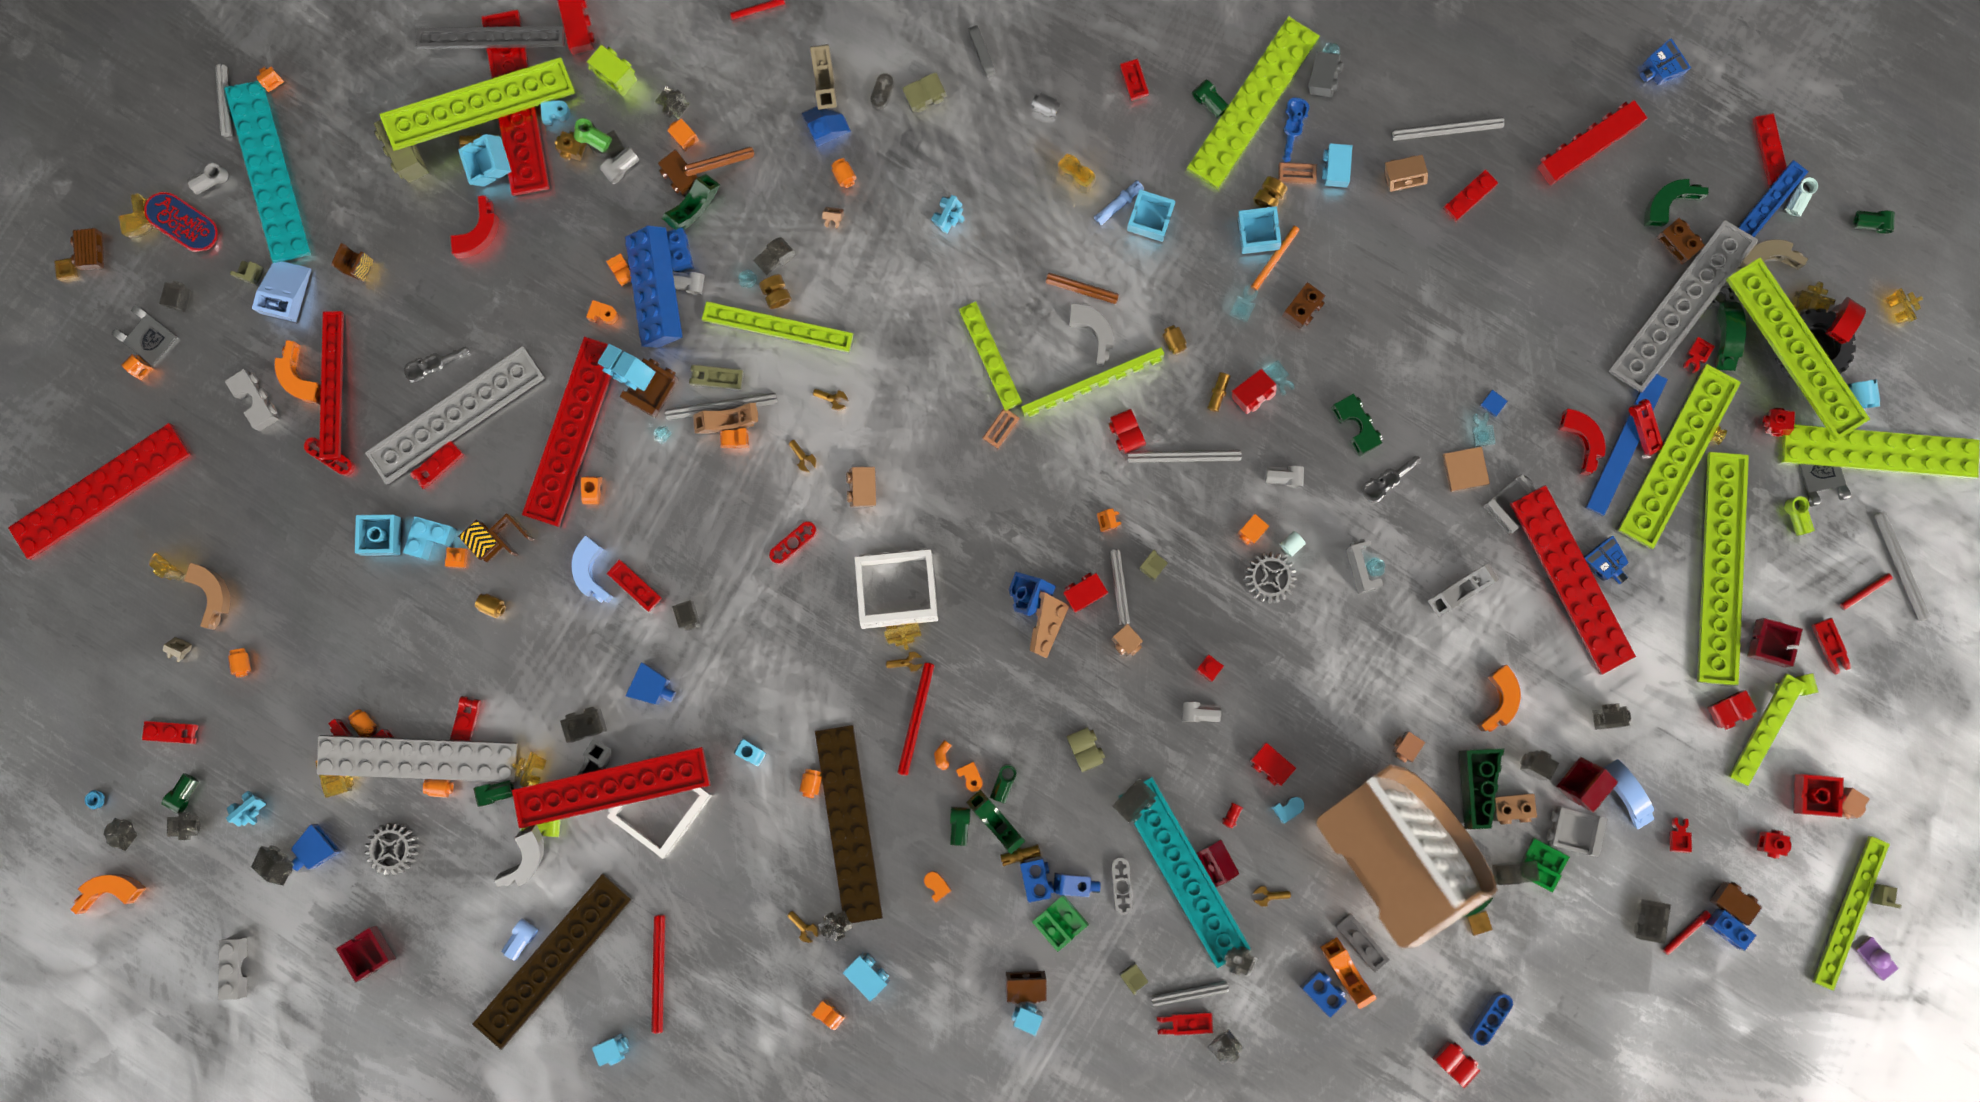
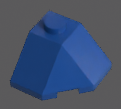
(825, 125)
(1026, 592)

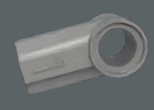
(615, 168)
(206, 178)
(690, 282)
(1291, 476)
(1198, 712)

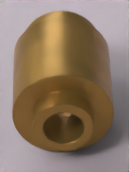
(1174, 339)
(490, 605)

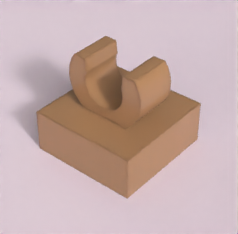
(833, 214)

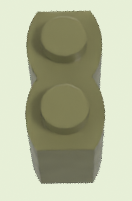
(924, 92)
(1085, 750)

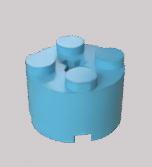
(1866, 393)

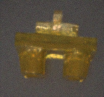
(1805, 297)
(1900, 298)
(902, 635)
(533, 761)

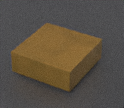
(65, 269)
(1479, 923)

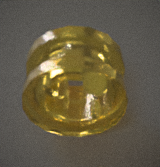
(1719, 435)

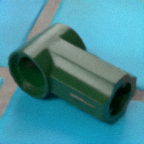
(1207, 95)
(1881, 221)
(1003, 785)
(489, 793)
(177, 799)
(959, 825)

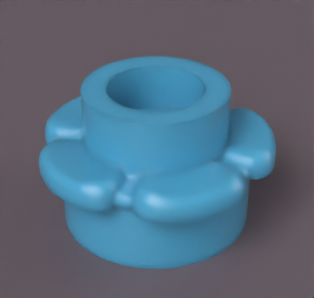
(89, 799)

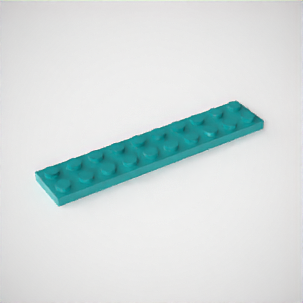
(267, 171)
(1188, 879)

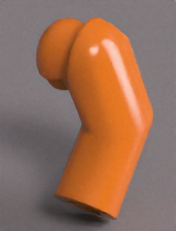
(940, 757)

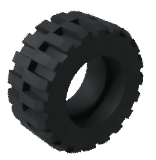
(1820, 322)

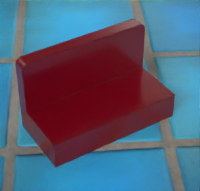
(1218, 863)

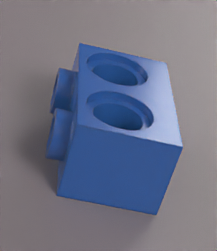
(679, 250)
(1031, 881)
(1730, 929)
(1320, 996)

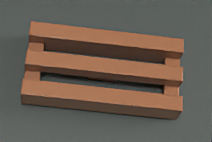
(1297, 173)
(992, 441)

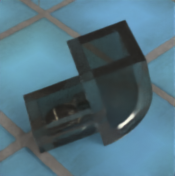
(614, 148)
(776, 253)
(1515, 873)

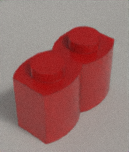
(1127, 431)
(1732, 709)
(1456, 1064)

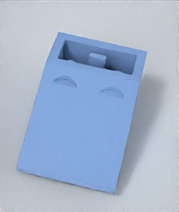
(282, 291)

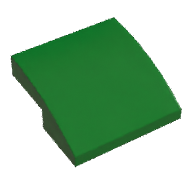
(1549, 863)
(1060, 923)

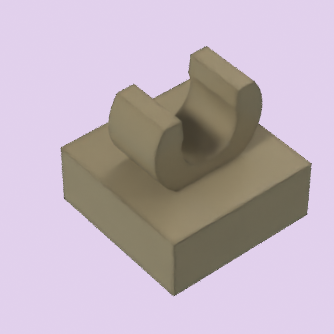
(177, 648)

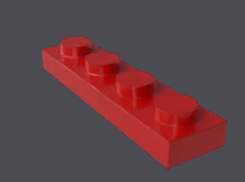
(1770, 146)

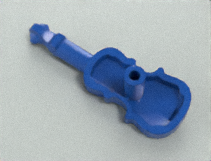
(1297, 111)

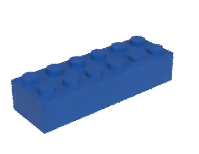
(653, 286)

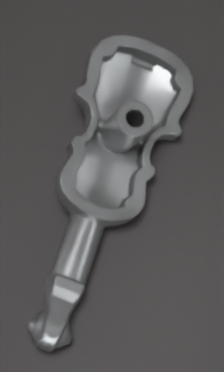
(420, 368)
(1376, 488)

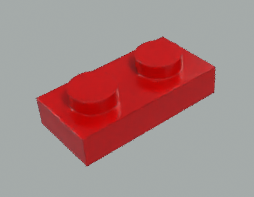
(1134, 79)

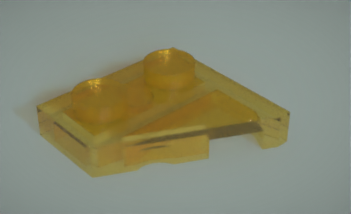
(163, 568)

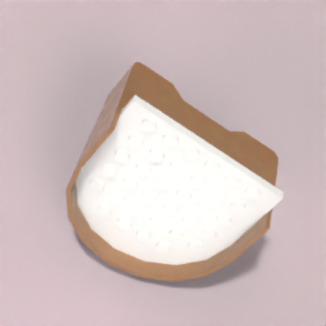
(1408, 854)

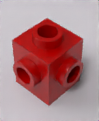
(1779, 422)
(1774, 843)

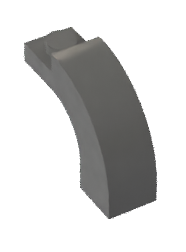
(596, 757)

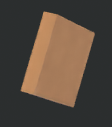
(1466, 469)

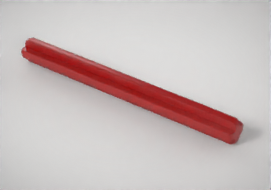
(916, 719)
(658, 974)

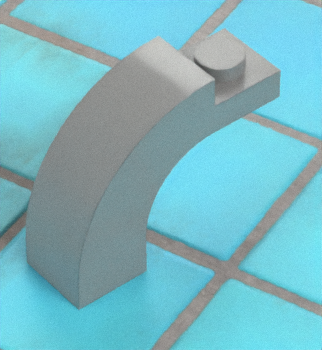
(1094, 321)
(1463, 589)
(532, 851)

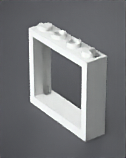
(897, 618)
(681, 828)

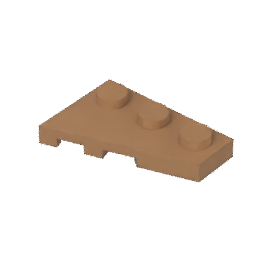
(1048, 624)

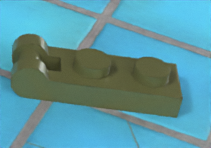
(717, 377)

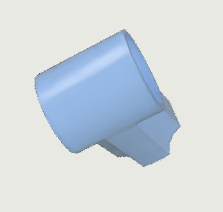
(522, 935)

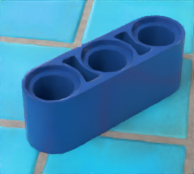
(1491, 1008)

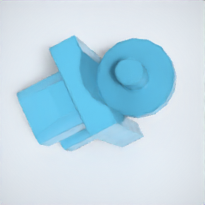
(950, 215)
(247, 811)

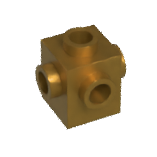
(569, 147)

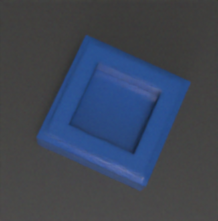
(1493, 403)

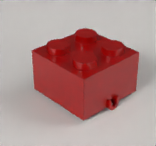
(1818, 795)

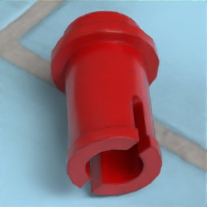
(1232, 815)

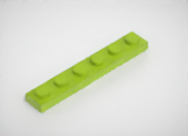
(990, 356)
(1766, 729)

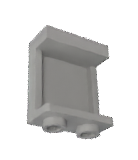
(1500, 507)
(1359, 568)
(1577, 831)

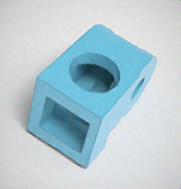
(554, 110)
(749, 752)
(1291, 809)

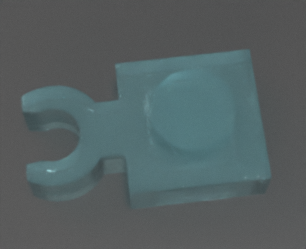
(1243, 306)
(1278, 375)
(1483, 434)

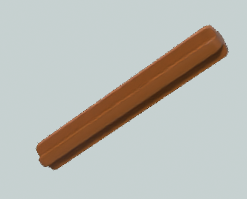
(718, 161)
(1082, 288)

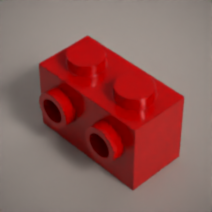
(1254, 391)
(1085, 592)
(1272, 764)

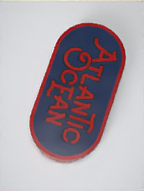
(181, 222)

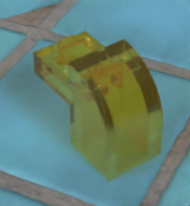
(135, 223)

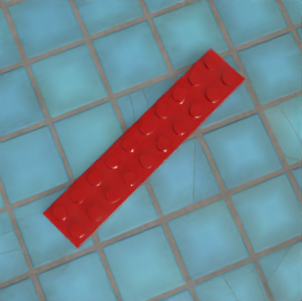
(521, 129)
(569, 436)
(99, 491)
(1573, 579)
(611, 787)

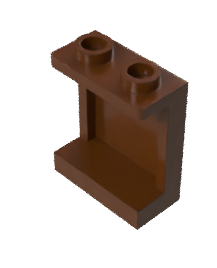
(656, 392)

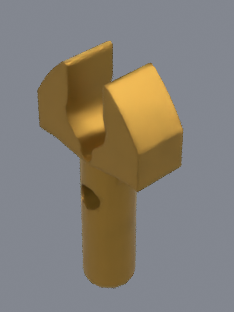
(831, 398)
(802, 456)
(905, 662)
(1270, 895)
(803, 927)

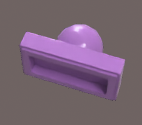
(1877, 958)

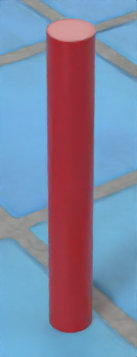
(756, 8)
(1866, 591)
(1687, 932)

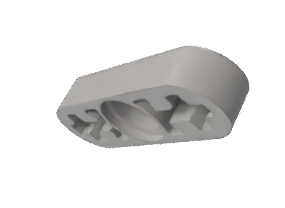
(1117, 901)

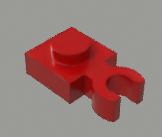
(1699, 352)
(1680, 839)

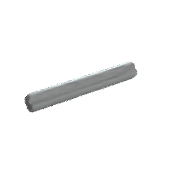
(223, 105)
(1119, 587)
(1190, 993)

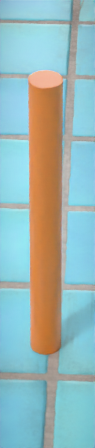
(1275, 257)

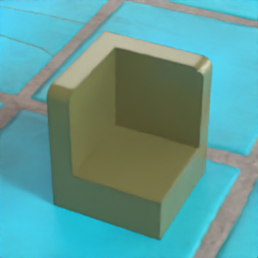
(248, 272)
(1153, 565)
(1885, 896)
(1133, 978)

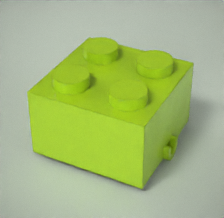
(612, 70)

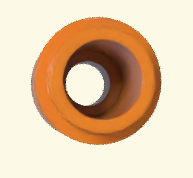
(843, 173)
(239, 662)
(362, 723)
(810, 783)
(438, 787)

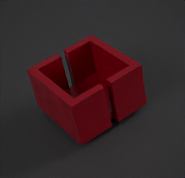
(1772, 642)
(1587, 784)
(365, 955)

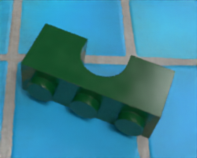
(1351, 409)

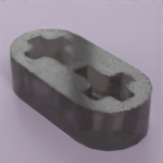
(885, 93)

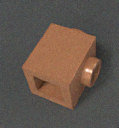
(1407, 747)
(1854, 804)

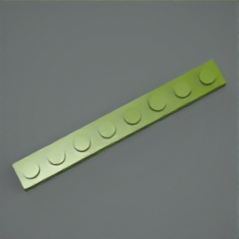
(777, 327)
(1101, 380)
(1850, 913)

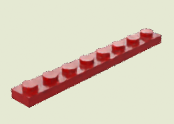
(331, 385)

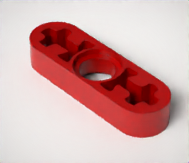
(337, 468)
(807, 537)

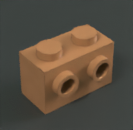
(1406, 173)
(862, 487)
(1127, 641)
(1515, 807)

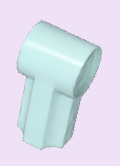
(1801, 197)
(1292, 544)

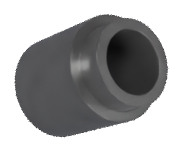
(1045, 105)

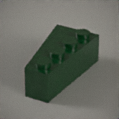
(1479, 786)

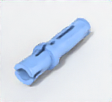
(1120, 201)

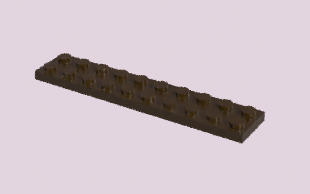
(848, 824)
(552, 961)

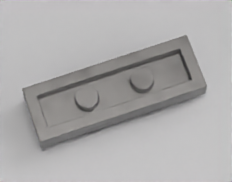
(1362, 942)

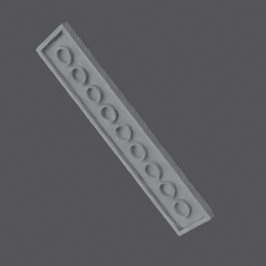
(1683, 306)
(454, 415)
(416, 758)

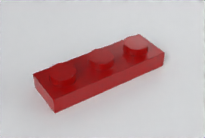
(1470, 195)
(634, 585)

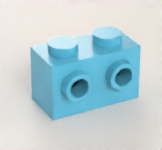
(1338, 165)
(1027, 1018)
(611, 1050)

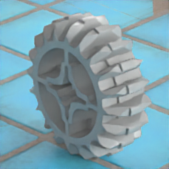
(1275, 585)
(379, 838)

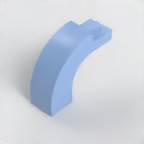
(582, 565)
(1632, 794)

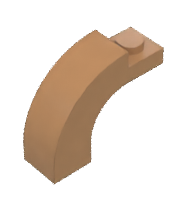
(733, 419)
(216, 591)

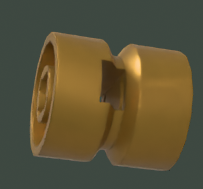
(1271, 191)
(774, 289)

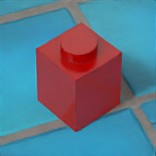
(1209, 668)

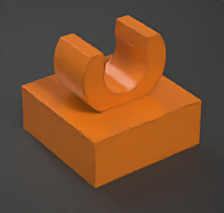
(269, 78)
(1107, 520)
(456, 557)

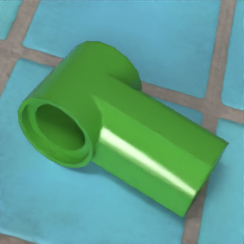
(591, 135)

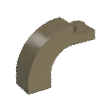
(824, 77)
(1775, 250)

